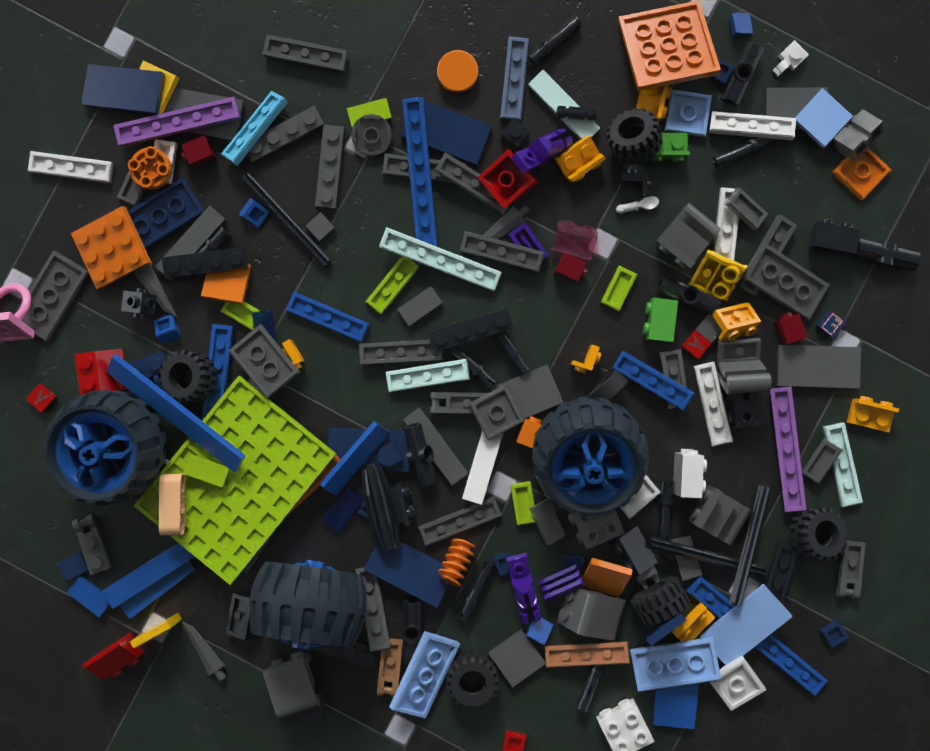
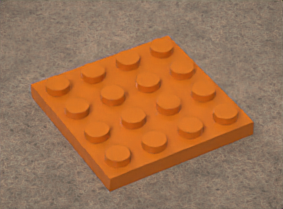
(669, 45)

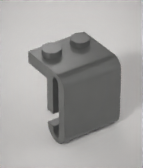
(688, 236)
(740, 366)
(719, 515)
(591, 613)
(291, 685)

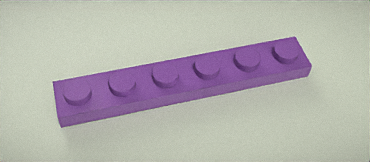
(177, 121)
(788, 449)

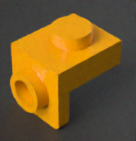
(592, 358)

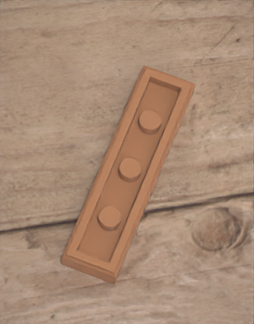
(587, 654)

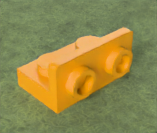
(654, 100)
(579, 159)
(736, 321)
(871, 415)
(695, 623)

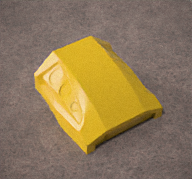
(717, 275)

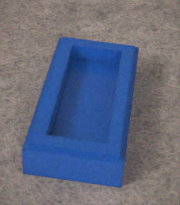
(88, 596)

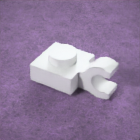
(790, 58)

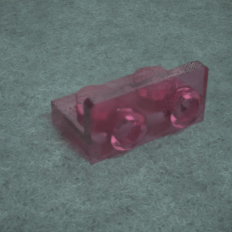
(574, 239)

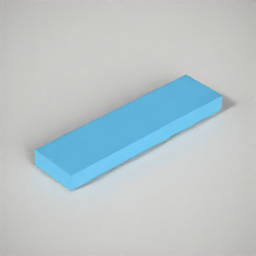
(254, 128)

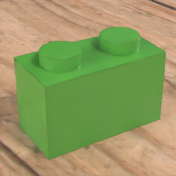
(661, 320)

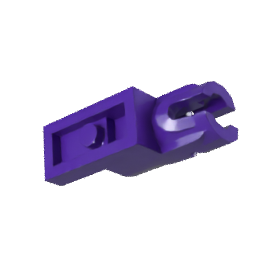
(541, 151)
(523, 586)

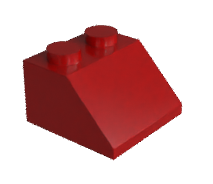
(506, 180)
(92, 370)
(113, 658)

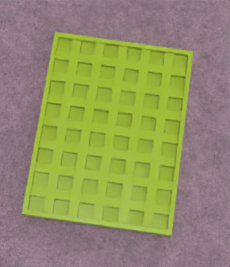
(280, 464)

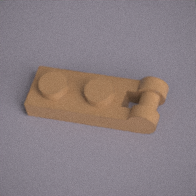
(390, 668)

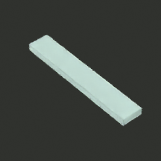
(440, 259)

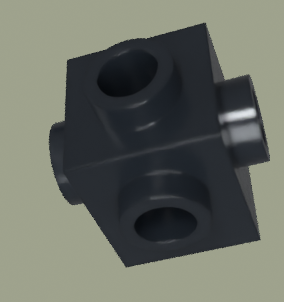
(139, 303)

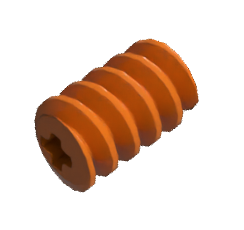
(456, 561)

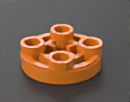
(457, 71)
(150, 168)

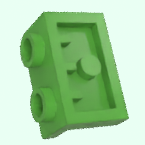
(673, 148)

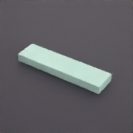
(555, 96)
(427, 375)
(843, 467)

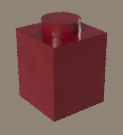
(198, 152)
(571, 268)
(790, 328)

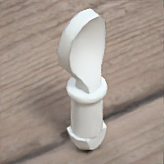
(647, 203)

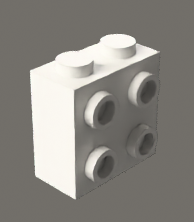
(689, 473)
(625, 727)

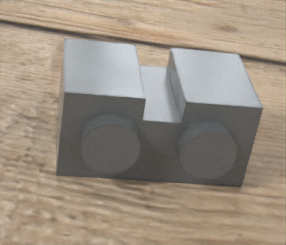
(859, 136)

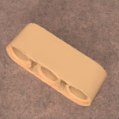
(172, 504)

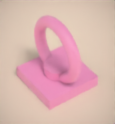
(11, 325)

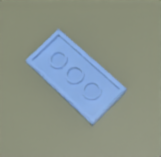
(747, 624)
(675, 664)
(424, 675)

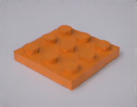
(111, 247)

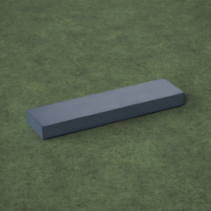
(514, 78)

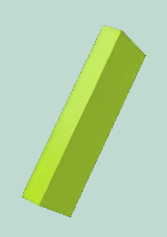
(392, 284)

